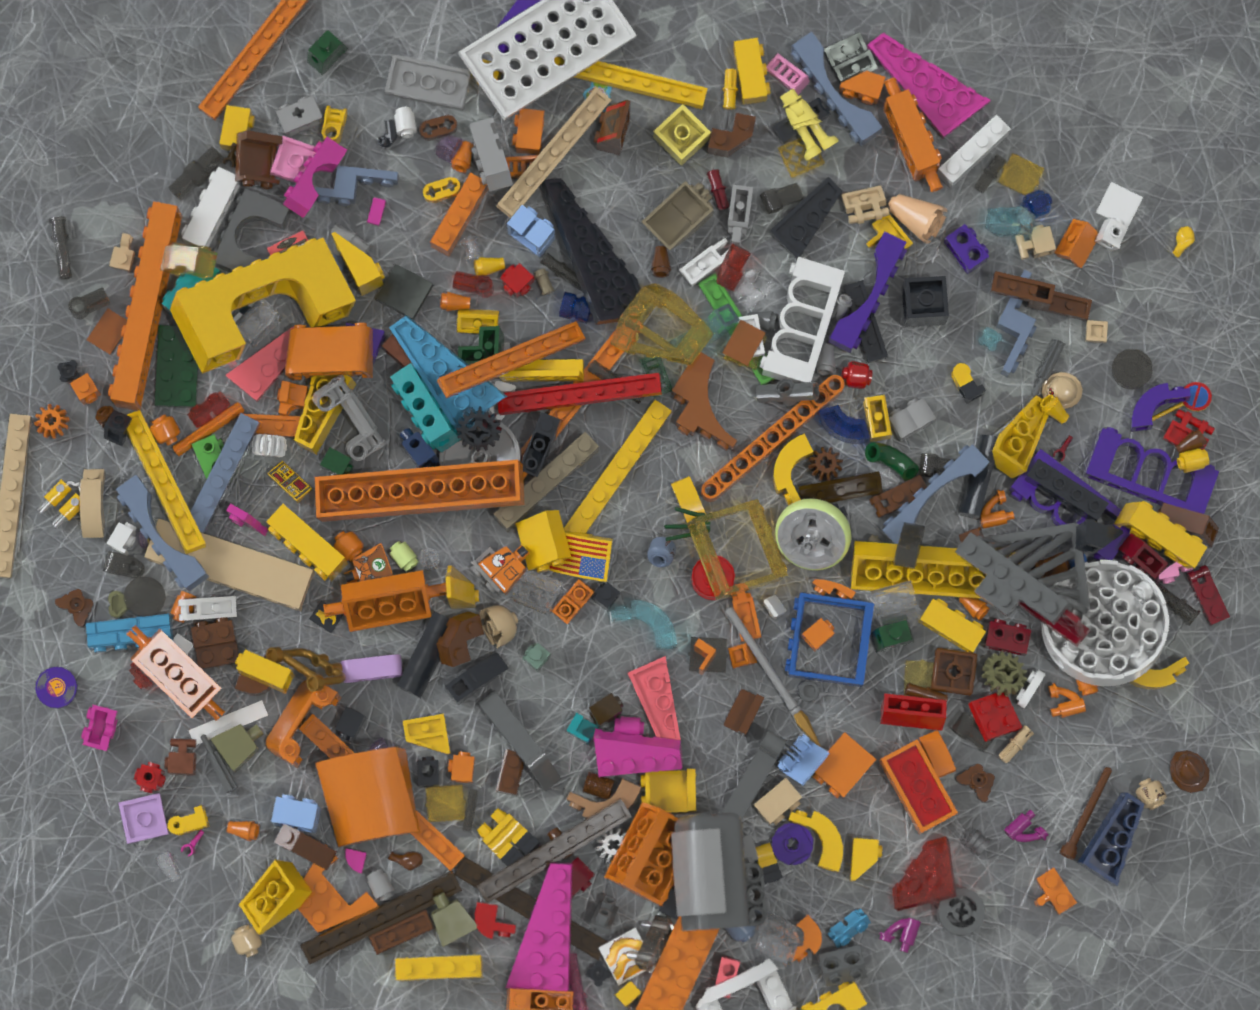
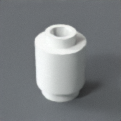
(405, 122)

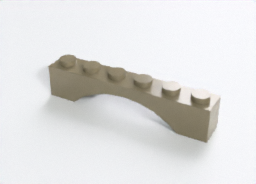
(552, 475)

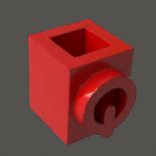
(517, 280)

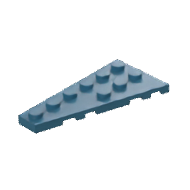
(436, 360)

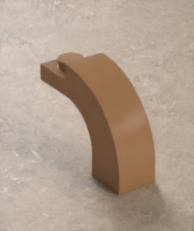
(626, 791)

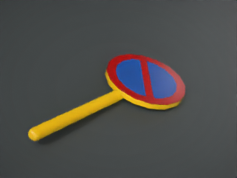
(1199, 399)

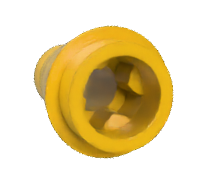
(487, 266)
(1054, 408)

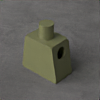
(237, 745)
(451, 919)

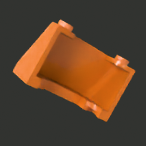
(330, 351)
(280, 738)

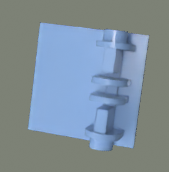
(803, 761)

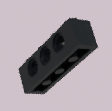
(1066, 491)

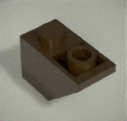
(606, 710)

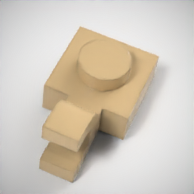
(123, 257)

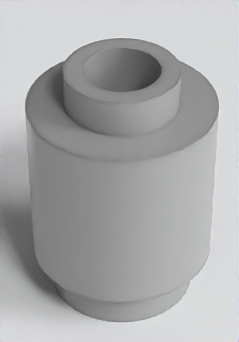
(380, 885)

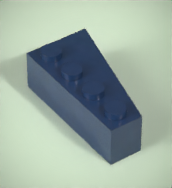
(1110, 844)

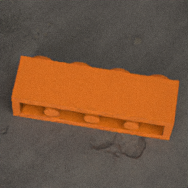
(459, 215)

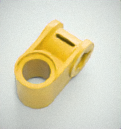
(334, 122)

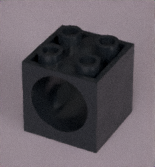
(925, 301)

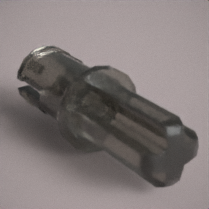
(990, 173)

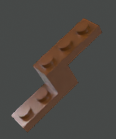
(1041, 296)

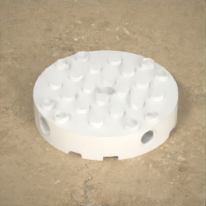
(1130, 642)

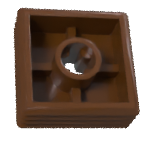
(966, 665)

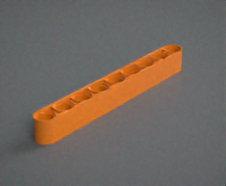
(768, 447)

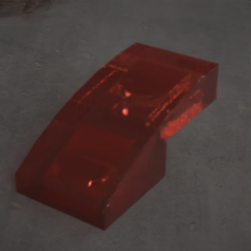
(730, 270)

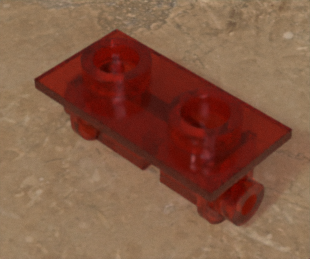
(200, 413)

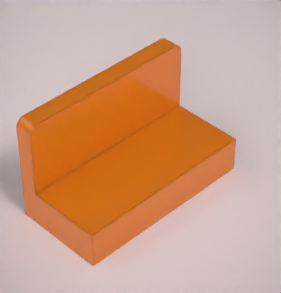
(1077, 242)
(706, 651)

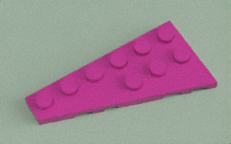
(939, 95)
(545, 949)

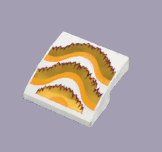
(616, 959)

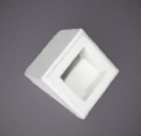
(774, 606)

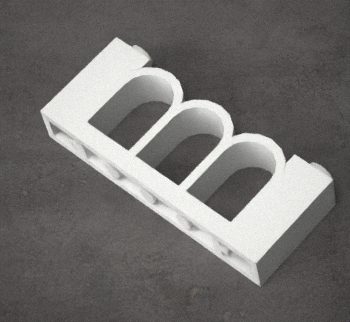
(819, 277)

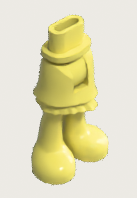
(800, 118)

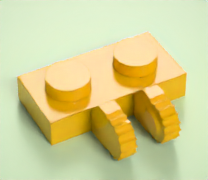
(890, 226)

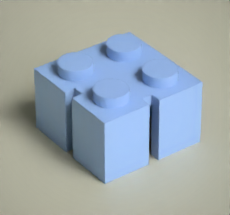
(531, 230)
(296, 813)

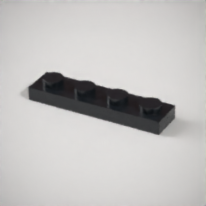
(871, 339)

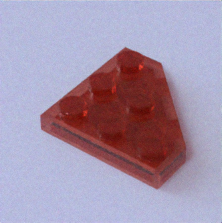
(927, 877)

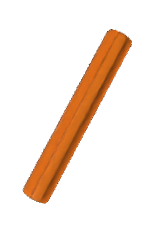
(208, 429)

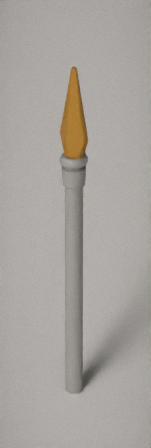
(800, 718)

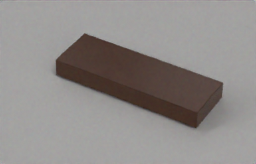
(401, 932)

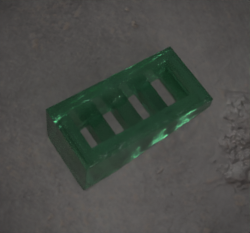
(660, 365)

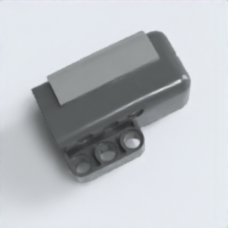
(713, 875)

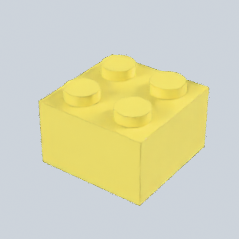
(681, 135)

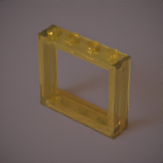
(711, 562)

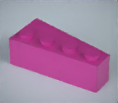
(635, 754)

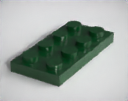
(175, 370)

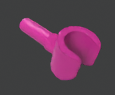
(192, 844)

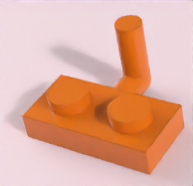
(1054, 891)

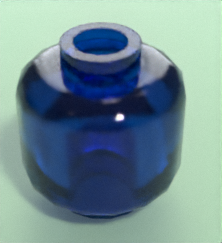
(1037, 203)

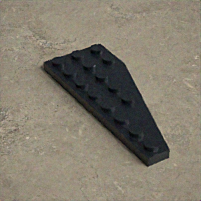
(600, 272)

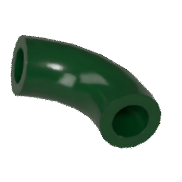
(892, 458)

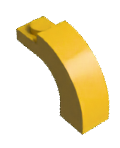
(790, 455)
(1161, 678)
(830, 838)

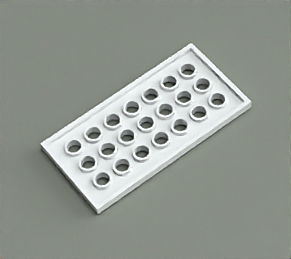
(517, 51)

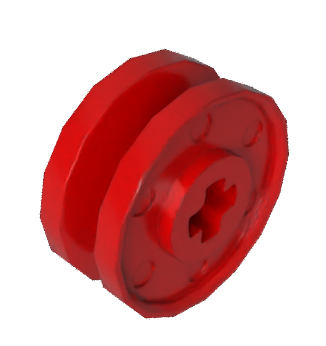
(701, 583)

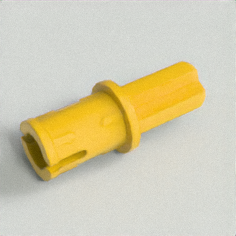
(730, 89)

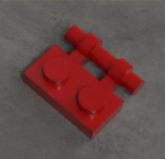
(1178, 431)

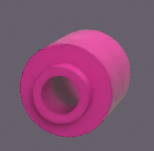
(629, 725)

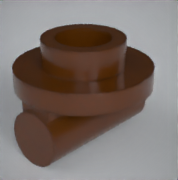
(103, 414)

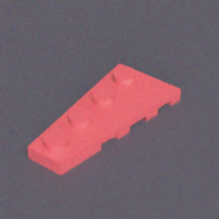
(262, 368)

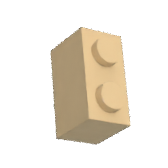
(777, 802)

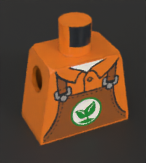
(369, 565)

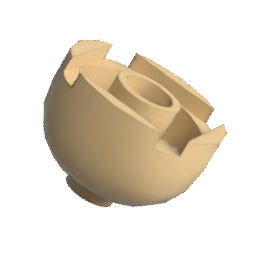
(499, 624)

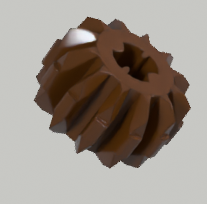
(820, 469)

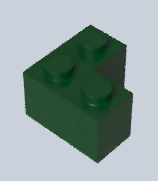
(490, 343)

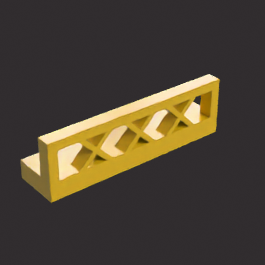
(547, 371)

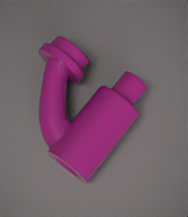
(1021, 823)
(908, 935)

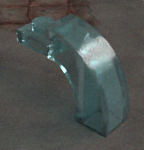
(719, 322)
(652, 615)

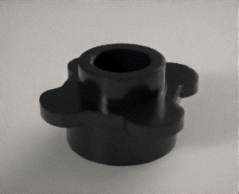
(63, 367)
(592, 973)

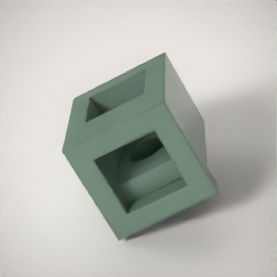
(536, 656)

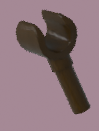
(231, 156)

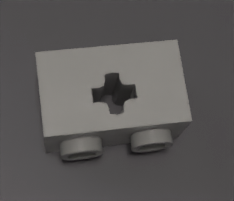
(310, 117)

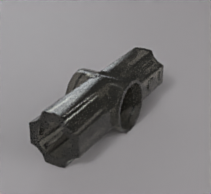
(196, 173)

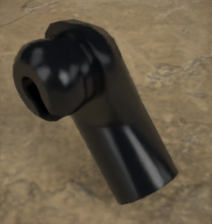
(390, 135)

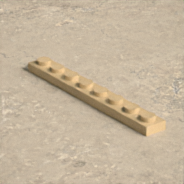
(554, 152)
(12, 489)

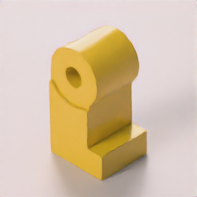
(190, 823)

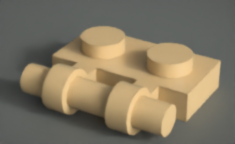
(862, 200)

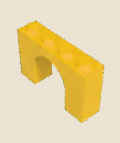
(439, 967)

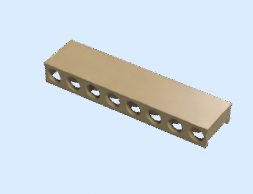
(243, 568)

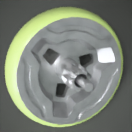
(826, 523)

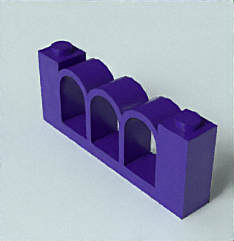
(1103, 455)
(1024, 491)

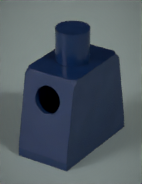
(418, 449)

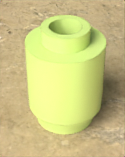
(403, 556)

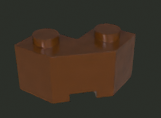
(725, 143)
(453, 644)

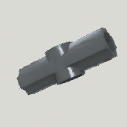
(787, 392)

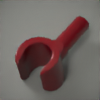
(1064, 447)

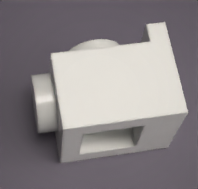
(1106, 236)
(122, 538)

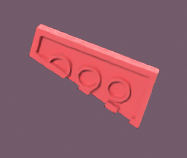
(656, 697)

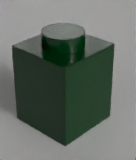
(336, 463)

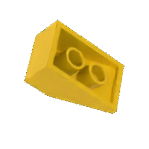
(362, 268)
(275, 896)

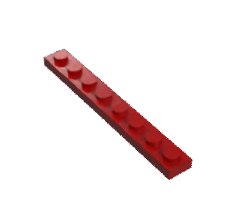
(580, 394)

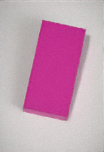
(376, 211)

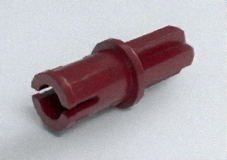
(718, 189)

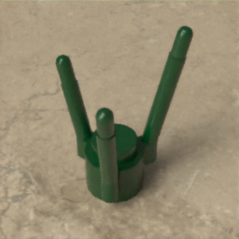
(684, 526)

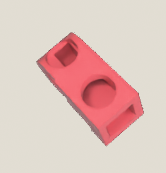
(727, 970)

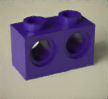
(962, 251)

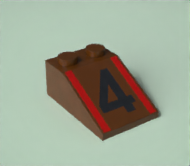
(614, 127)

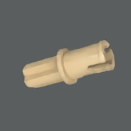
(1015, 744)

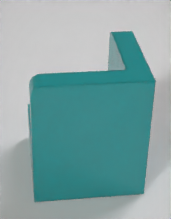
(581, 728)

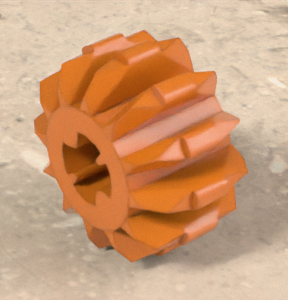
(46, 415)

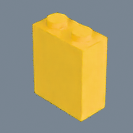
(544, 540)
(264, 671)

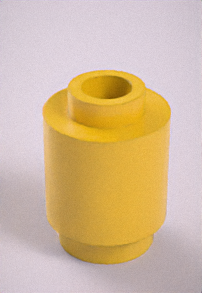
(1193, 460)

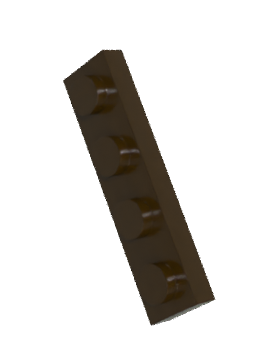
(843, 488)

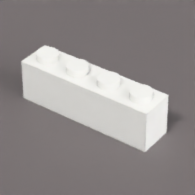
(973, 151)
(211, 209)

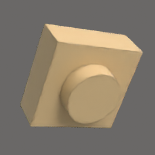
(1096, 331)

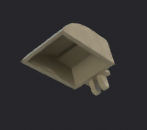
(680, 214)

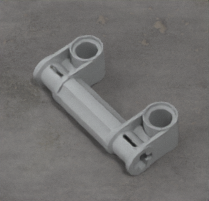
(356, 413)

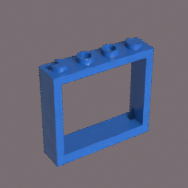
(796, 624)

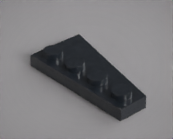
(802, 222)

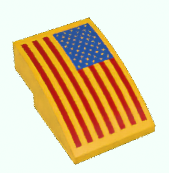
(588, 557)

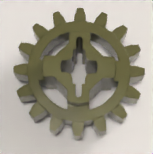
(1004, 674)

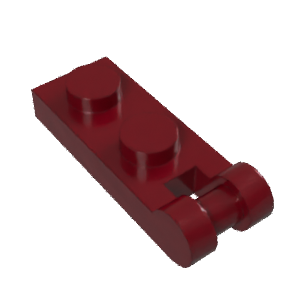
(1208, 595)

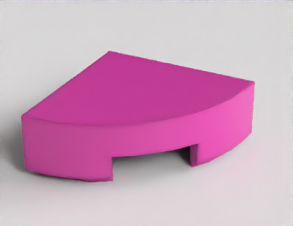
(356, 860)

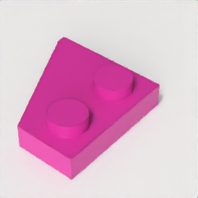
(242, 518)

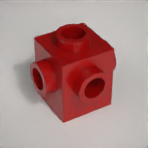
(157, 781)

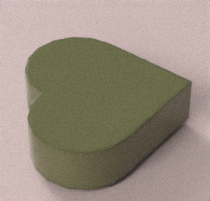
(117, 604)

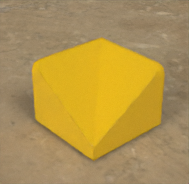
(628, 994)

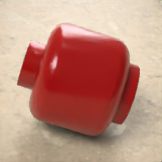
(857, 375)

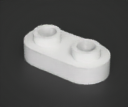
(1034, 681)

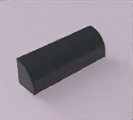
(977, 486)
(425, 658)

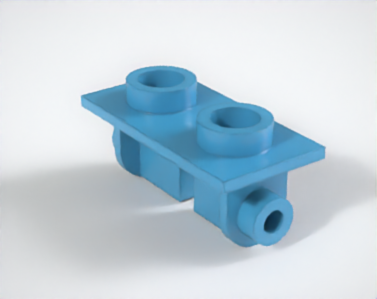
(842, 934)

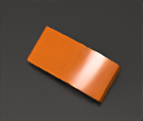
(826, 586)
(573, 601)
(937, 753)

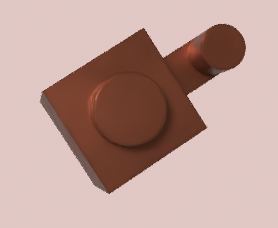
(181, 762)

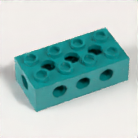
(424, 408)

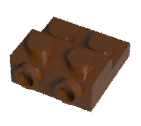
(215, 643)

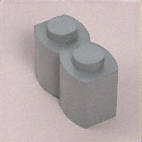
(911, 419)

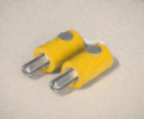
(55, 496)

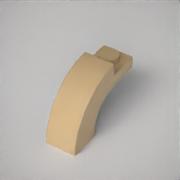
(92, 503)

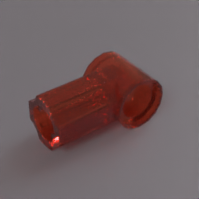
(471, 284)

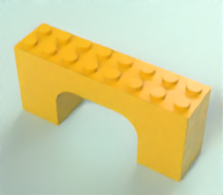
(301, 272)

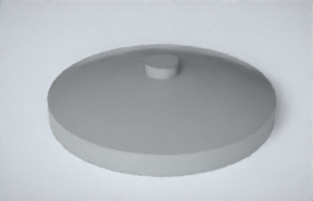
(505, 449)

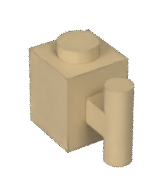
(1040, 242)

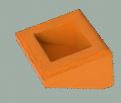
(741, 656)

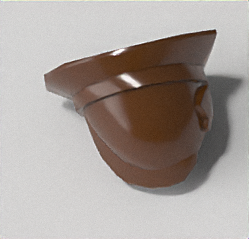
(1189, 771)

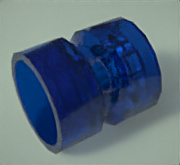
(568, 307)

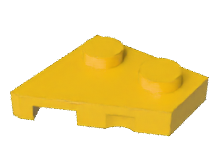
(428, 733)

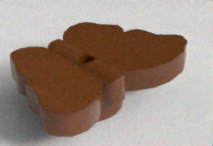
(80, 612)
(969, 778)

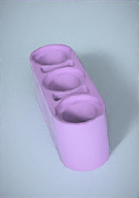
(372, 668)

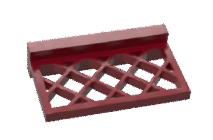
(1067, 626)

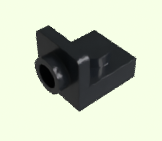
(116, 427)

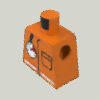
(505, 567)

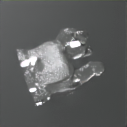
(750, 291)

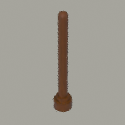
(1069, 849)

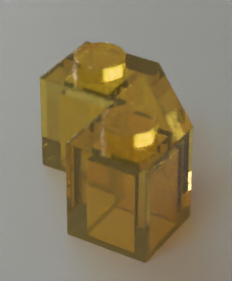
(189, 260)

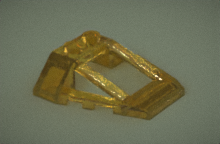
(639, 309)

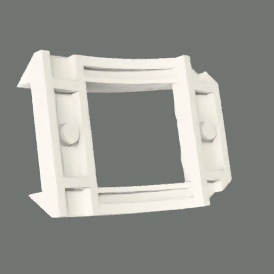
(767, 980)

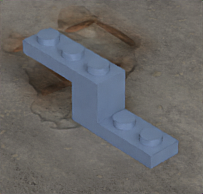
(347, 182)
(1019, 326)

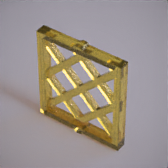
(787, 161)

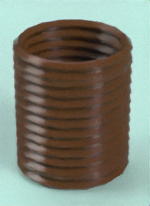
(598, 785)

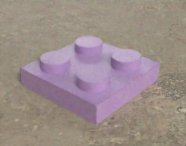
(143, 818)

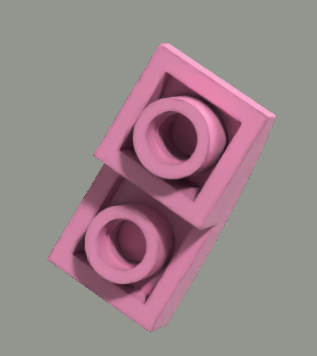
(1171, 573)

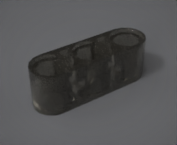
(909, 545)

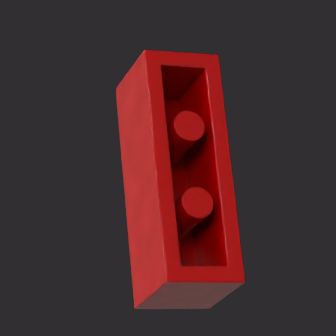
(913, 712)

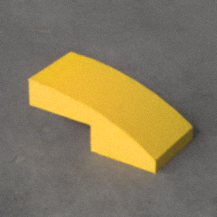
(687, 497)

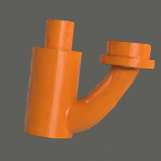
(996, 518)
(1067, 708)

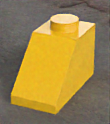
(864, 855)

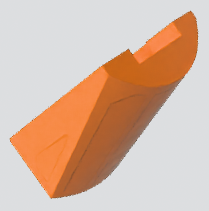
(369, 795)

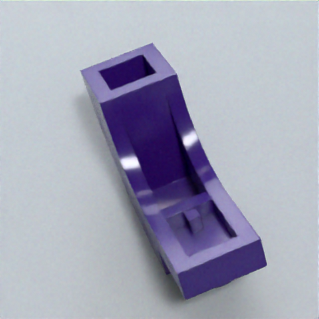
(1152, 400)

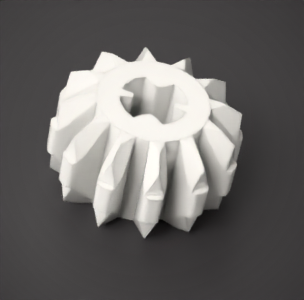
(269, 445)
(614, 837)

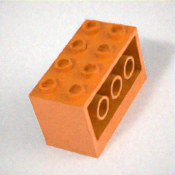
(645, 855)

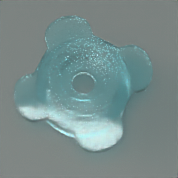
(984, 340)

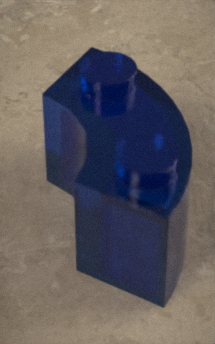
(843, 427)

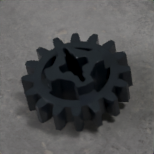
(471, 429)

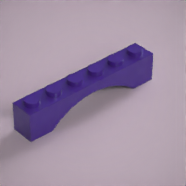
(849, 328)

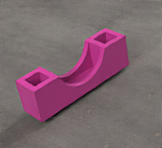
(303, 195)

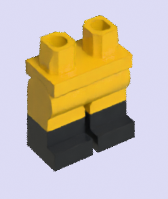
(503, 834)

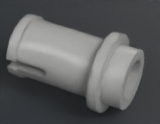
(842, 306)

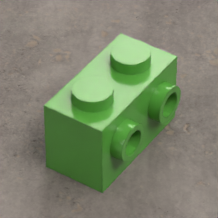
(207, 452)

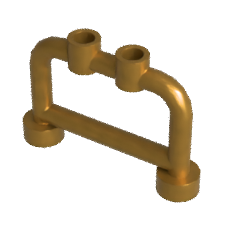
(315, 681)

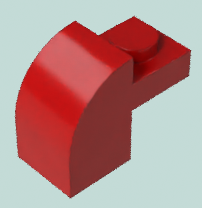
(486, 921)

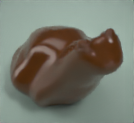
(409, 860)

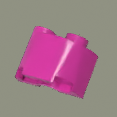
(100, 728)

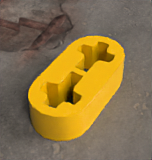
(440, 185)

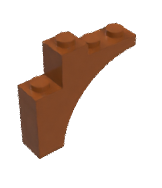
(698, 415)

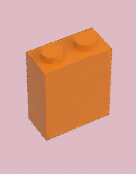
(843, 766)

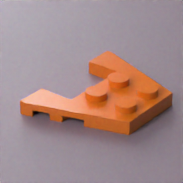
(326, 906)

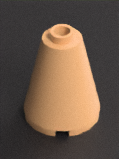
(918, 216)

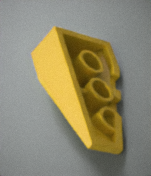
(1019, 439)
(460, 590)

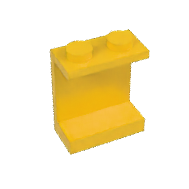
(670, 790)

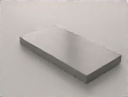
(428, 82)

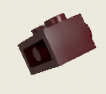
(1142, 556)
(1007, 637)

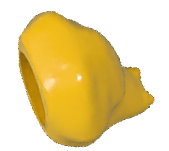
(1184, 239)

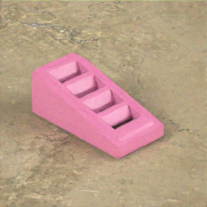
(798, 81)

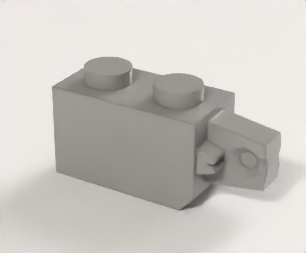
(739, 212)

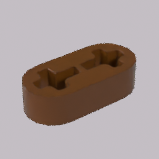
(437, 123)

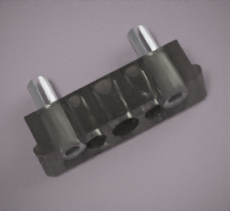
(653, 944)

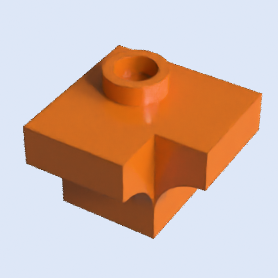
(291, 397)

